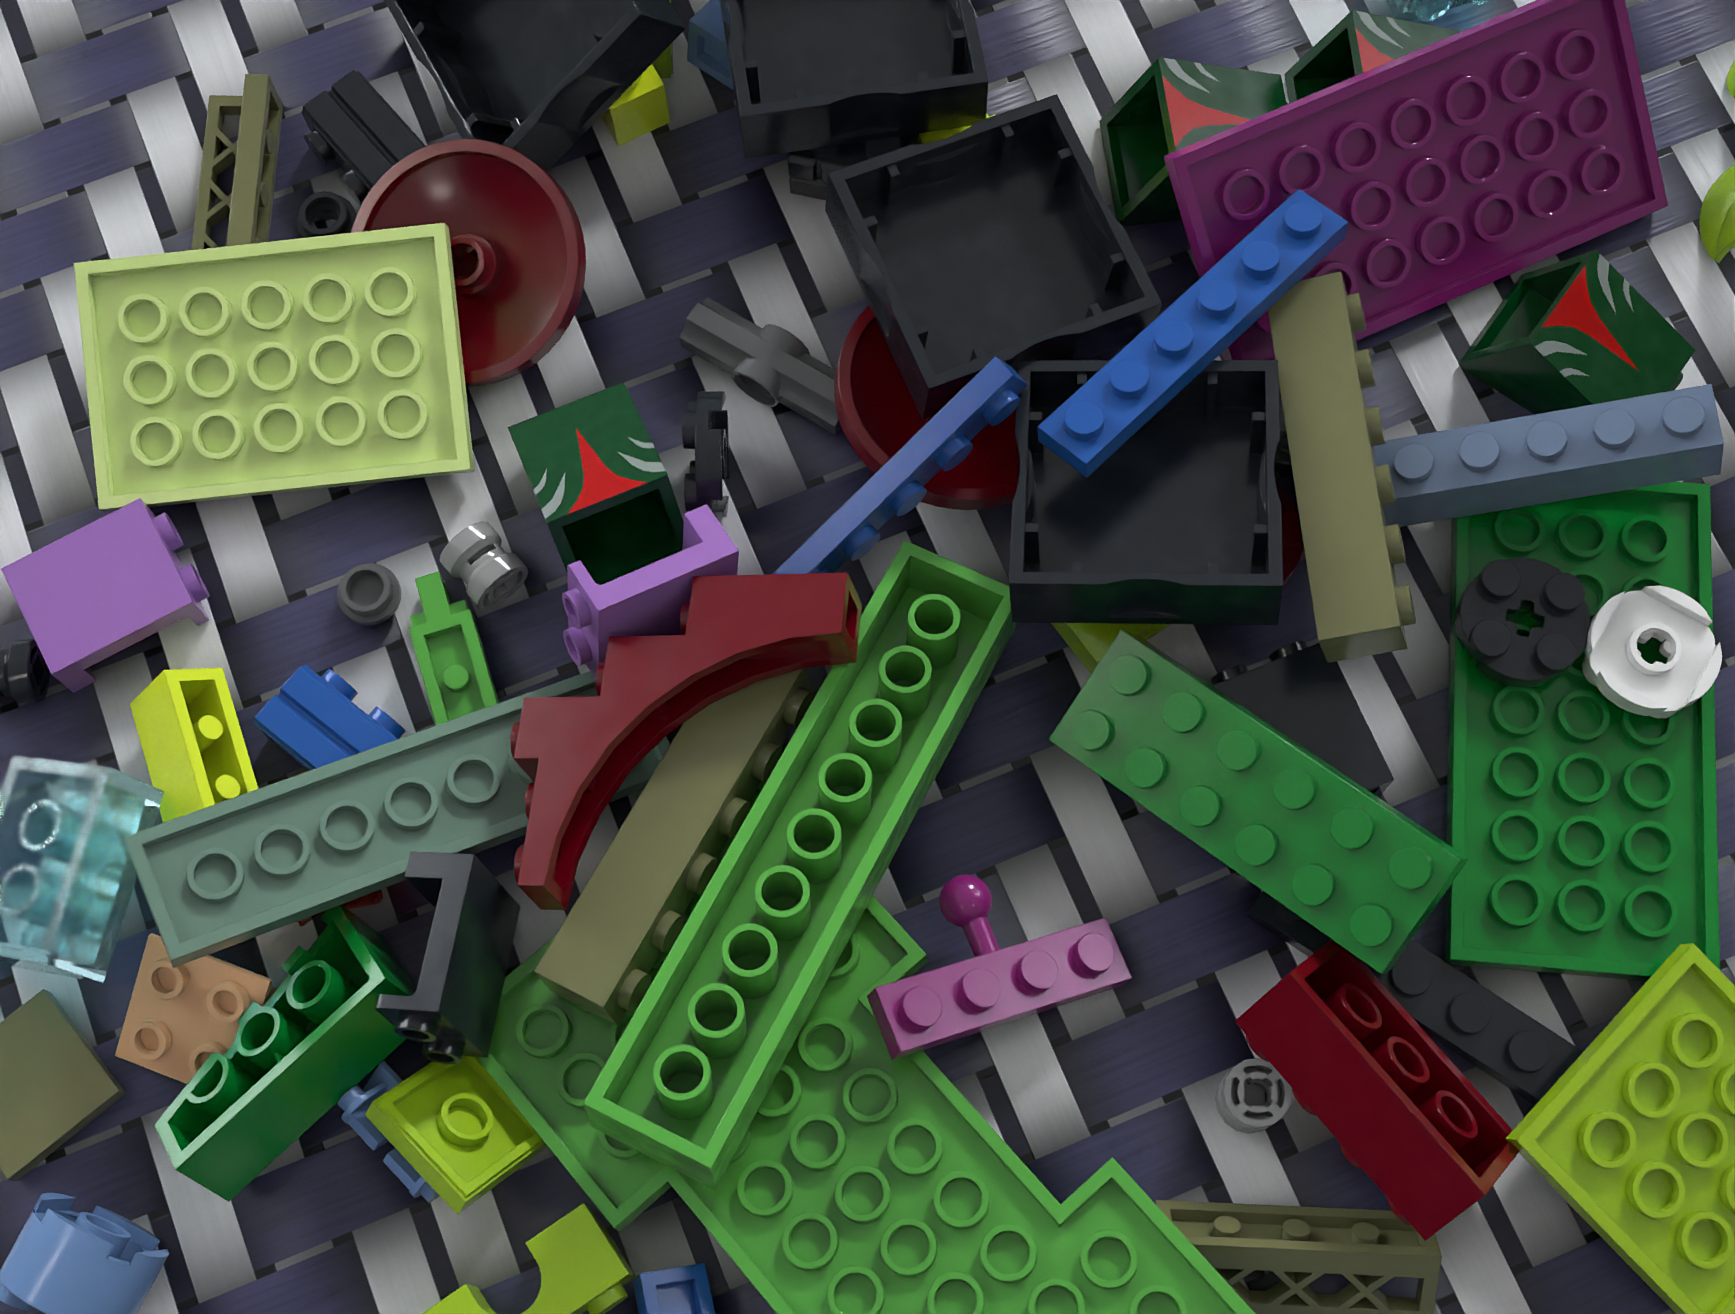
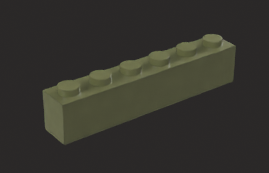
(1336, 471)
(671, 846)

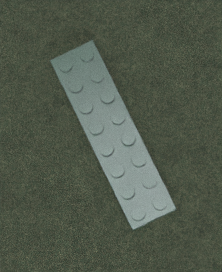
(342, 829)

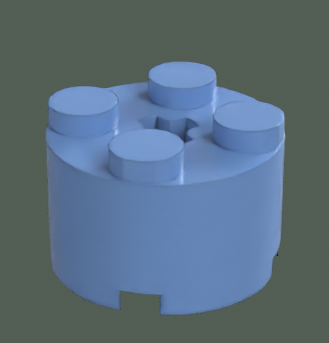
(80, 1261)

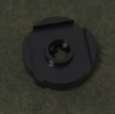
(707, 432)
(1549, 596)

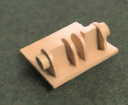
(185, 1011)

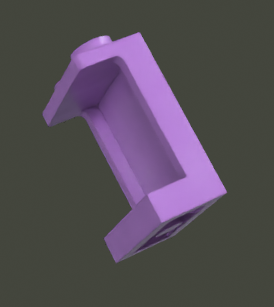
(105, 590)
(648, 598)

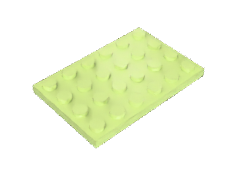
(274, 367)

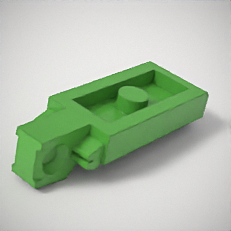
(450, 653)

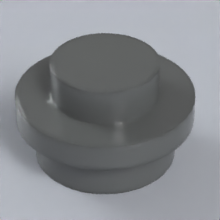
(369, 594)

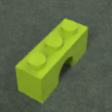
(577, 1269)

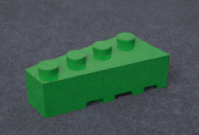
(288, 1058)

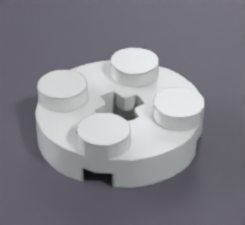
(1687, 642)

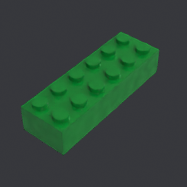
(1258, 801)

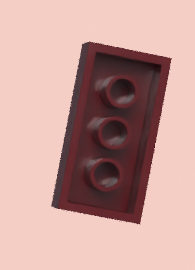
(1380, 1088)

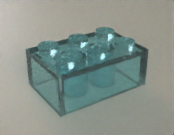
(67, 863)

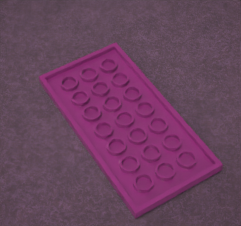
(1443, 161)

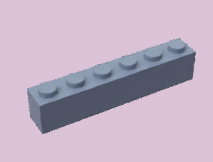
(1554, 456)

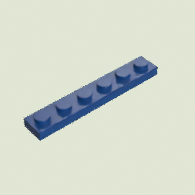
(1191, 333)
(901, 481)

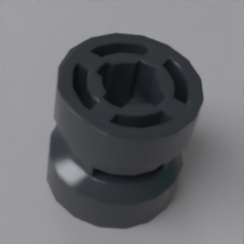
(23, 672)

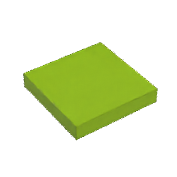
(456, 1129)

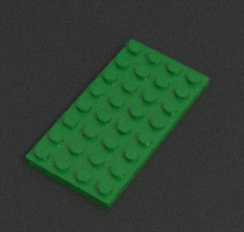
(1576, 815)

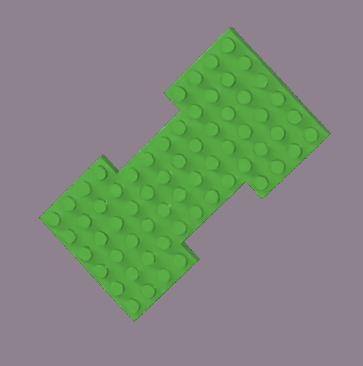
(860, 1170)

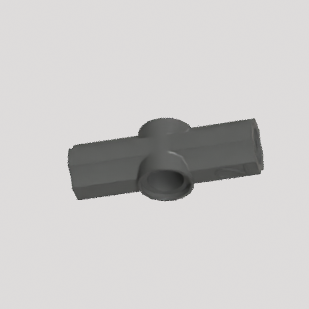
(763, 362)

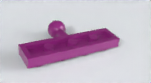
(997, 982)

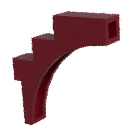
(650, 685)

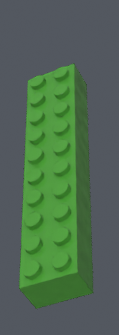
(802, 869)

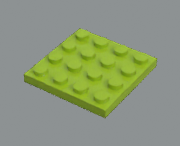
(1648, 1134)

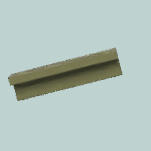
(255, 165)
(1303, 1246)

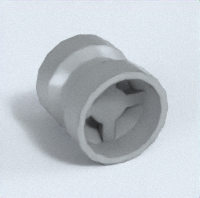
(483, 565)
(1244, 1104)

